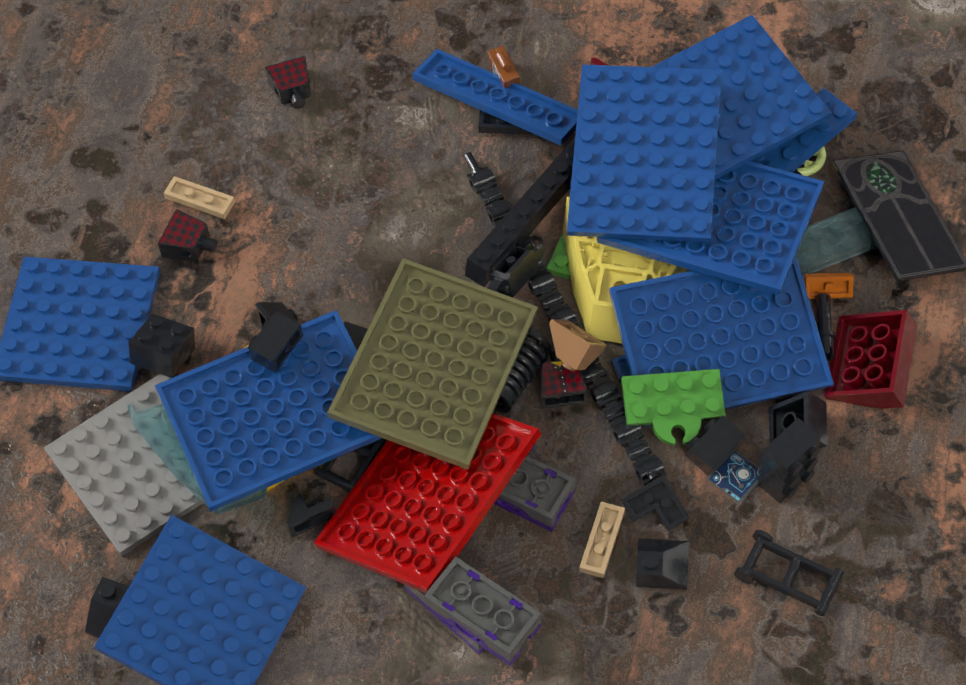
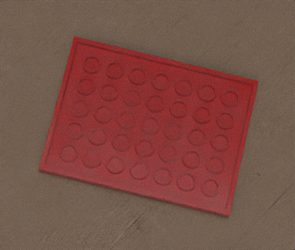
(420, 511)

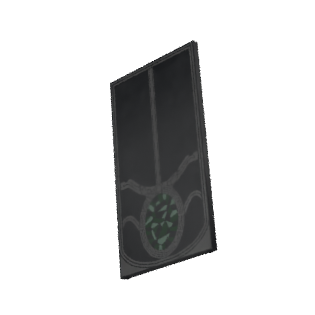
(900, 215)

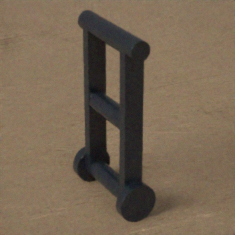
(370, 454)
(765, 541)

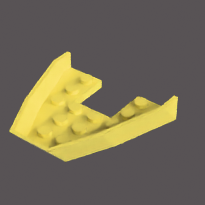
(599, 267)

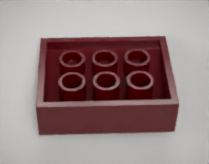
(872, 359)

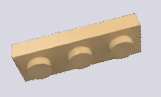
(199, 197)
(602, 539)

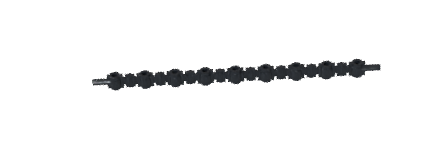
(542, 283)

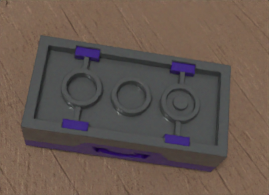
(537, 493)
(482, 610)

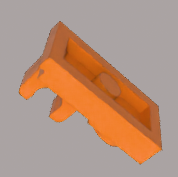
(835, 284)

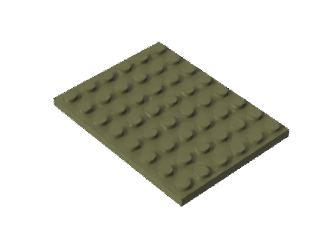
(433, 363)

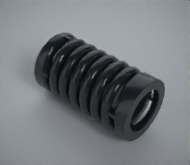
(524, 369)

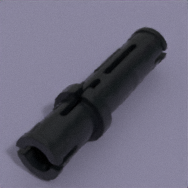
(824, 324)

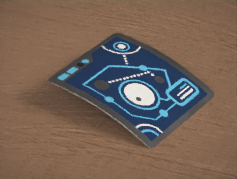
(735, 476)

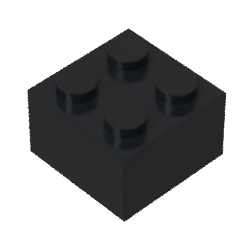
(162, 345)

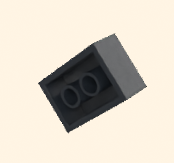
(789, 461)

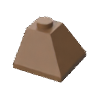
(574, 345)

